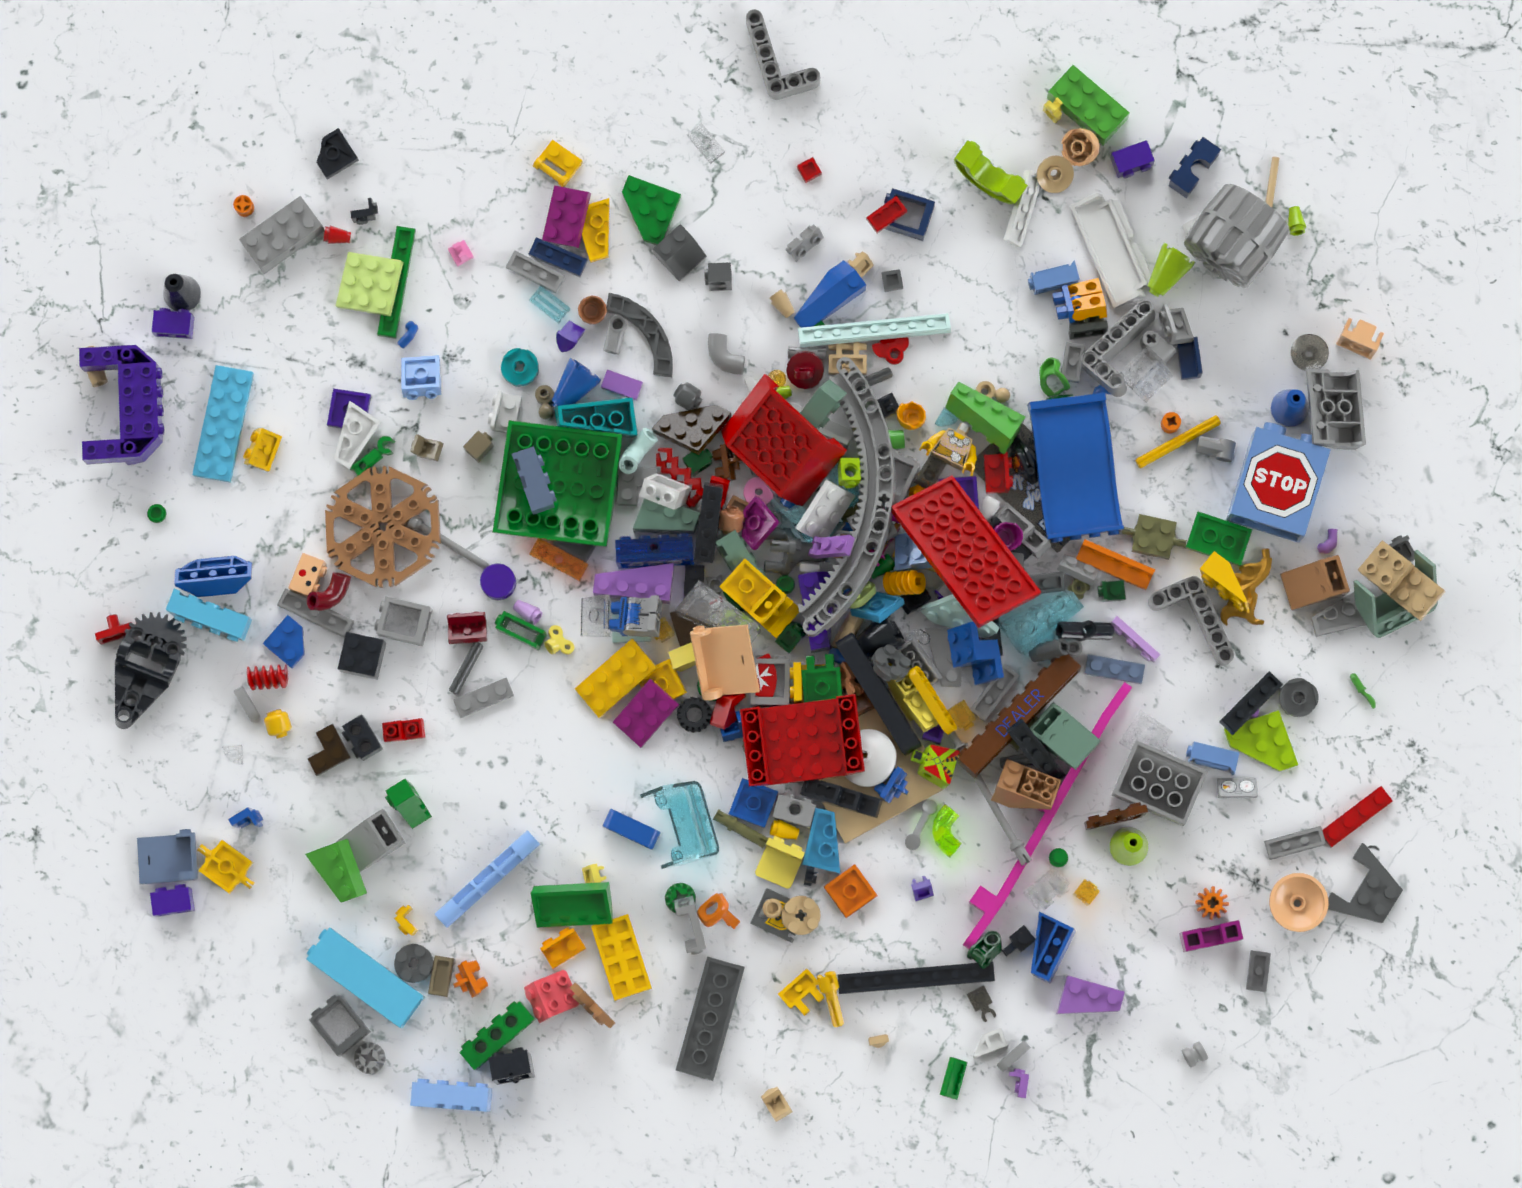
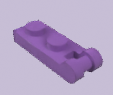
(831, 546)

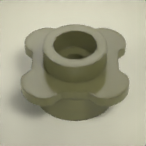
(1079, 593)

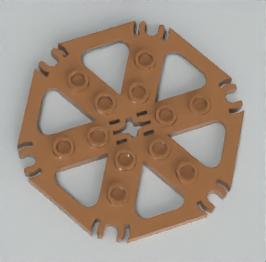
(395, 531)

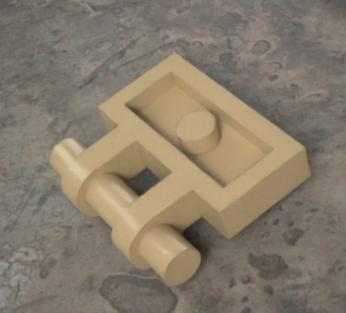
(859, 360)

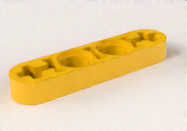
(932, 700)

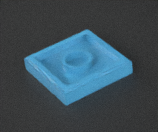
(878, 607)

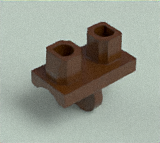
(729, 461)

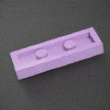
(1134, 640)

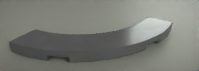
(649, 327)

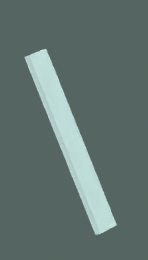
(874, 330)

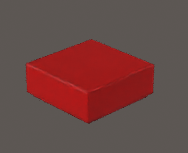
(809, 170)

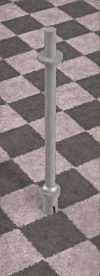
(1016, 844)

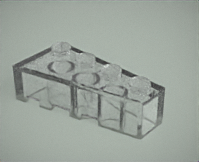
(711, 610)

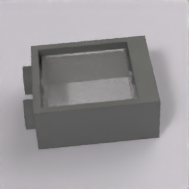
(338, 1023)

